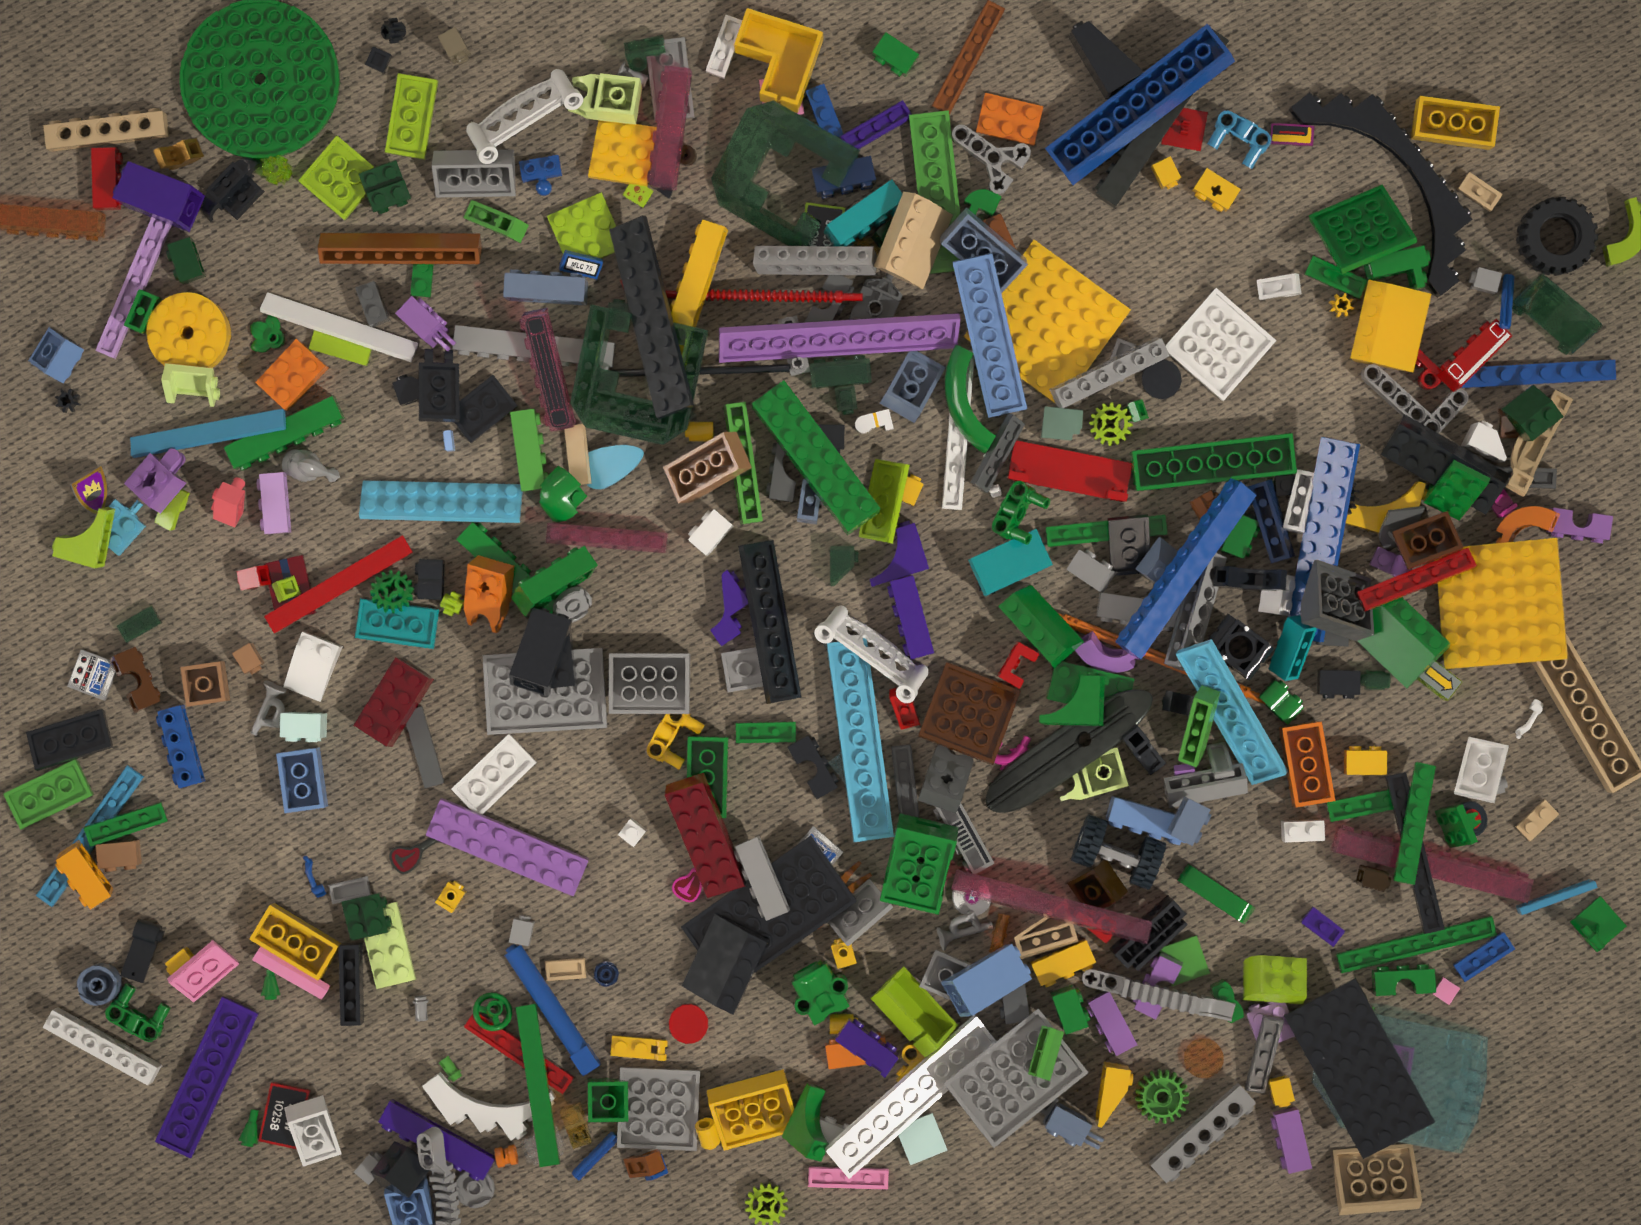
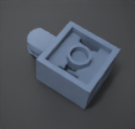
(1071, 1126)

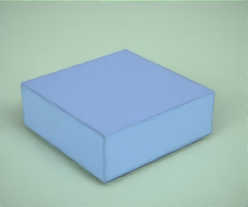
(449, 440)

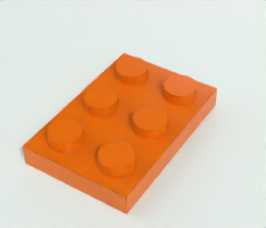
(1009, 119)

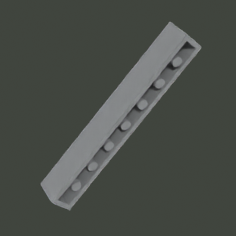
(512, 344)

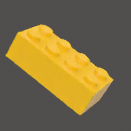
(1455, 122)
(295, 941)

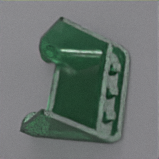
(1556, 313)

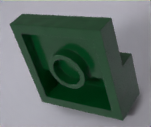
(384, 187)
(366, 916)

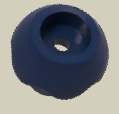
(601, 978)

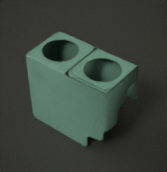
(1061, 423)

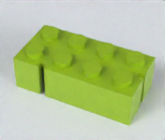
(914, 1012)

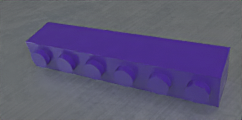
(457, 1149)

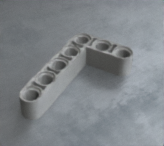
(1410, 403)

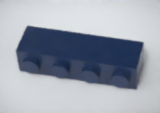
(1271, 521)

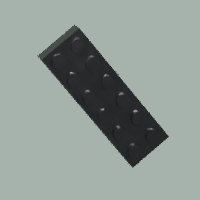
(1430, 455)

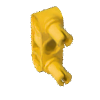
(666, 734)

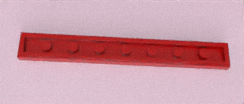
(338, 584)

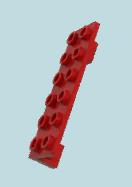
(1070, 471)

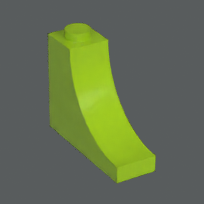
(89, 547)

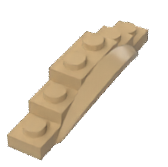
(1527, 454)

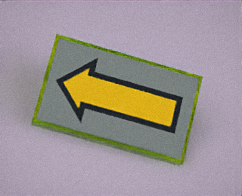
(1440, 681)

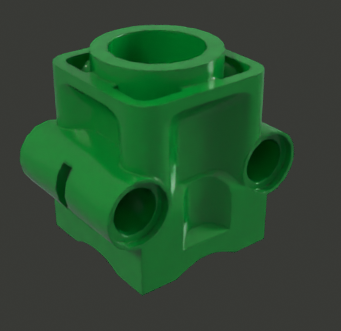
(817, 987)

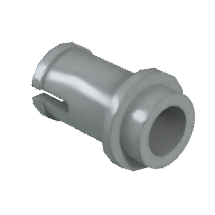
(420, 1008)

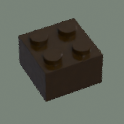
(1098, 885)

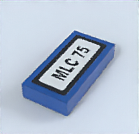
(581, 264)

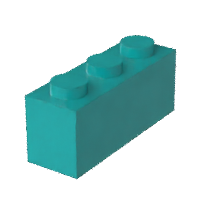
(1292, 649)

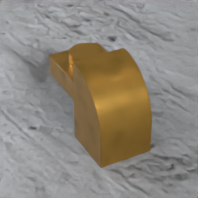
(179, 155)

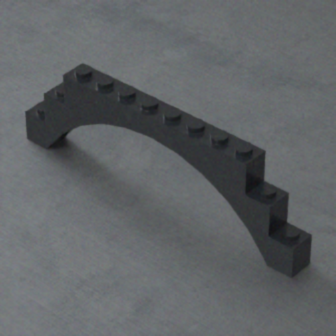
(1443, 207)

